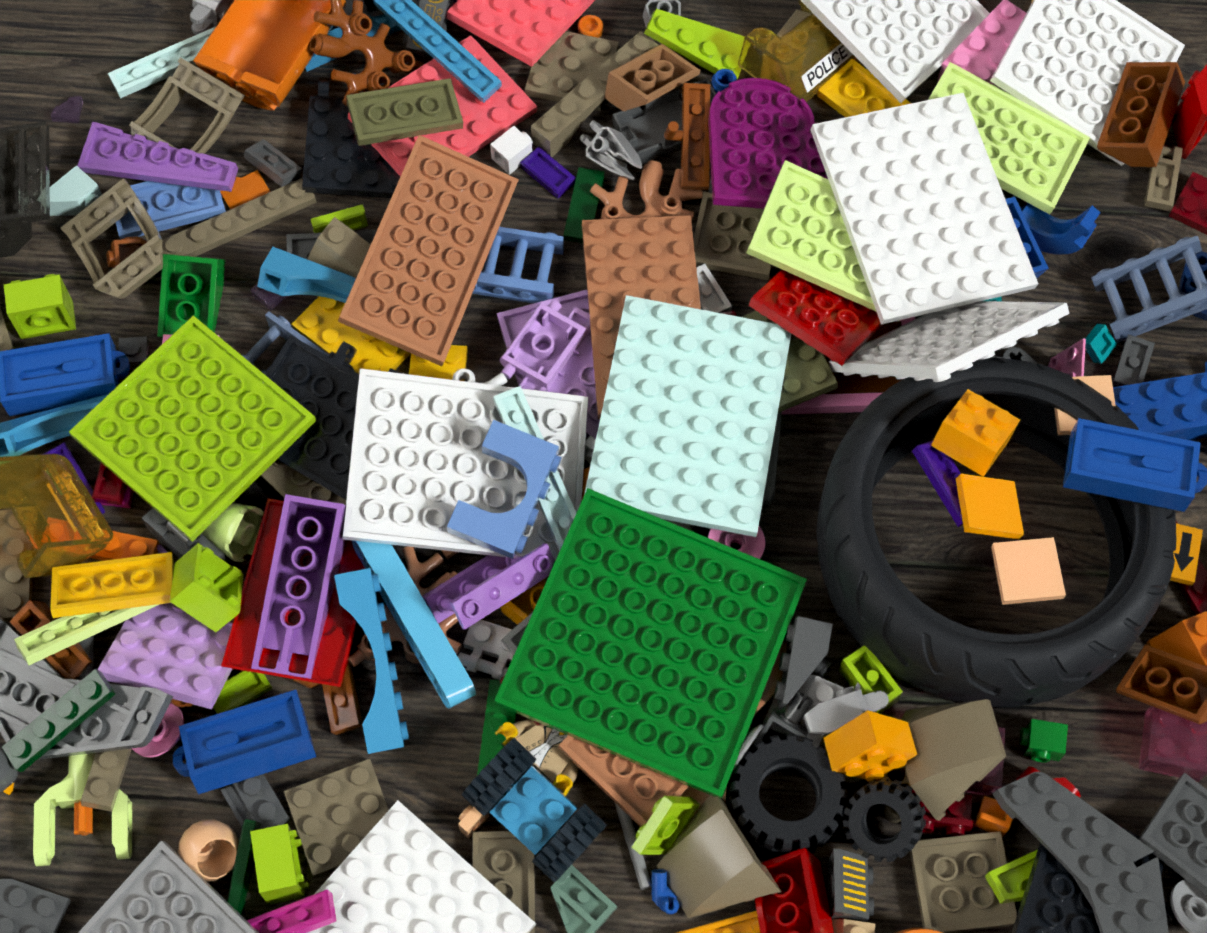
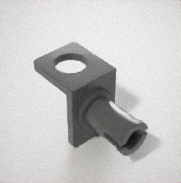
(791, 718)

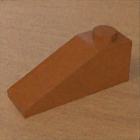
(69, 661)

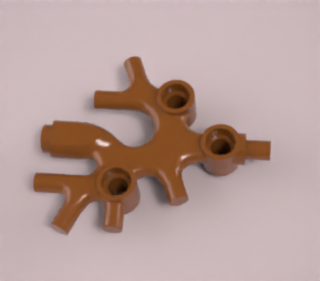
(354, 38)

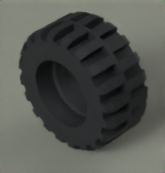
(794, 757)

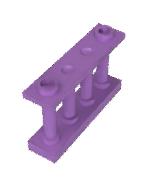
(488, 585)

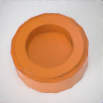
(591, 26)

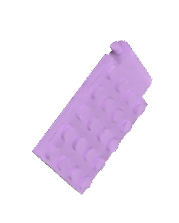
(555, 356)

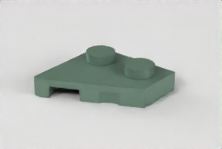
(581, 902)

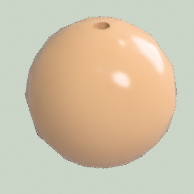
(209, 848)

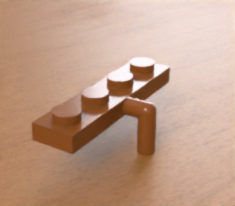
(694, 136)
(341, 703)

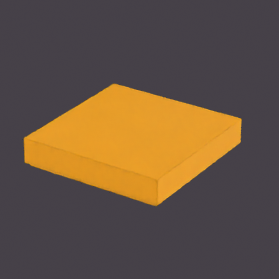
(989, 506)

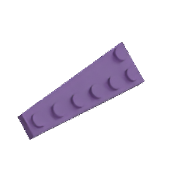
(134, 157)

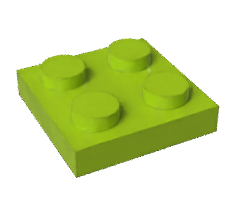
(665, 825)

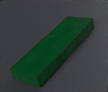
(583, 203)
(242, 867)

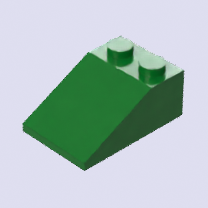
(189, 289)

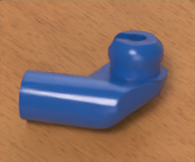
(662, 894)

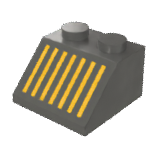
(848, 886)

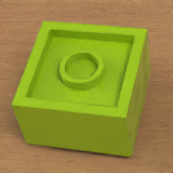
(39, 306)
(207, 587)
(278, 864)

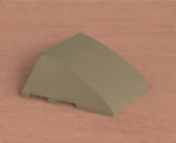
(953, 751)
(714, 863)

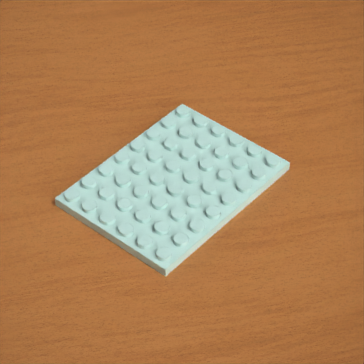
(690, 415)

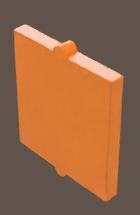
(245, 190)

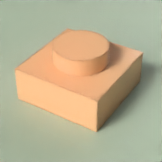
(470, 821)

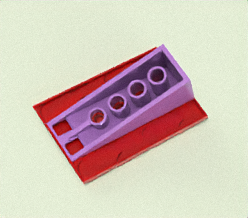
(290, 598)

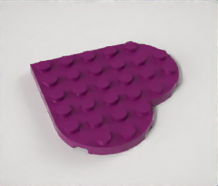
(751, 135)

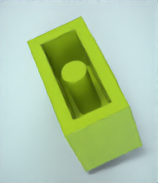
(867, 673)

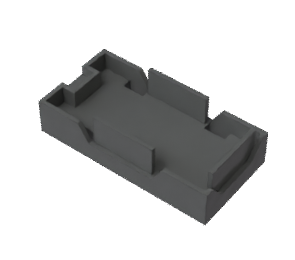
(647, 126)

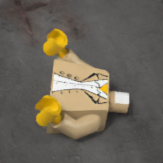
(543, 745)

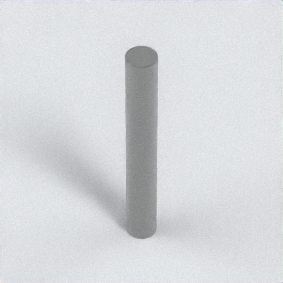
(637, 859)

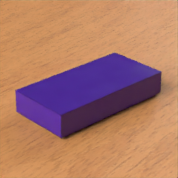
(548, 172)

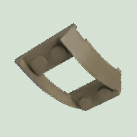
(202, 86)
(99, 217)

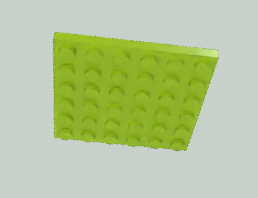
(192, 427)

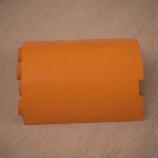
(263, 47)

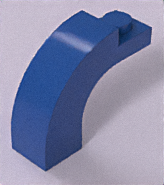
(1057, 234)

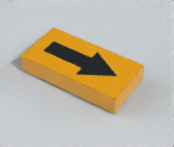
(1186, 554)

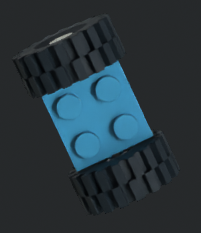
(533, 809)

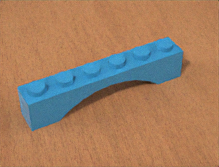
(294, 275)
(37, 429)
(382, 724)

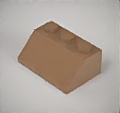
(647, 78)

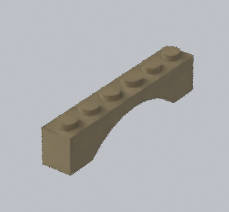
(563, 120)

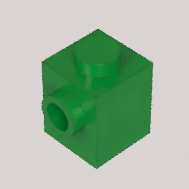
(1044, 740)

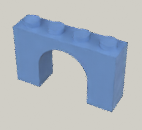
(506, 530)

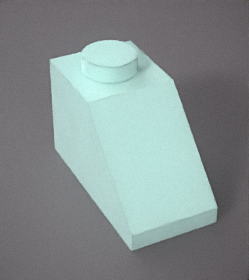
(72, 193)

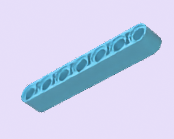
(417, 623)

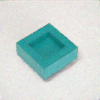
(1099, 343)

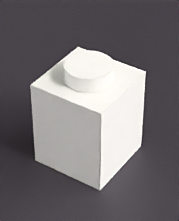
(511, 149)

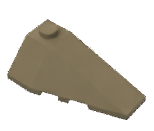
(340, 249)

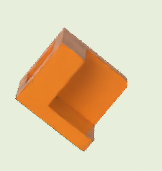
(992, 817)

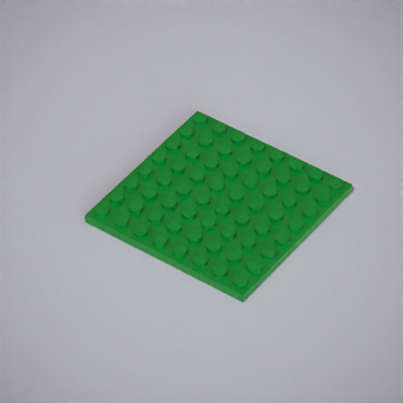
(651, 643)

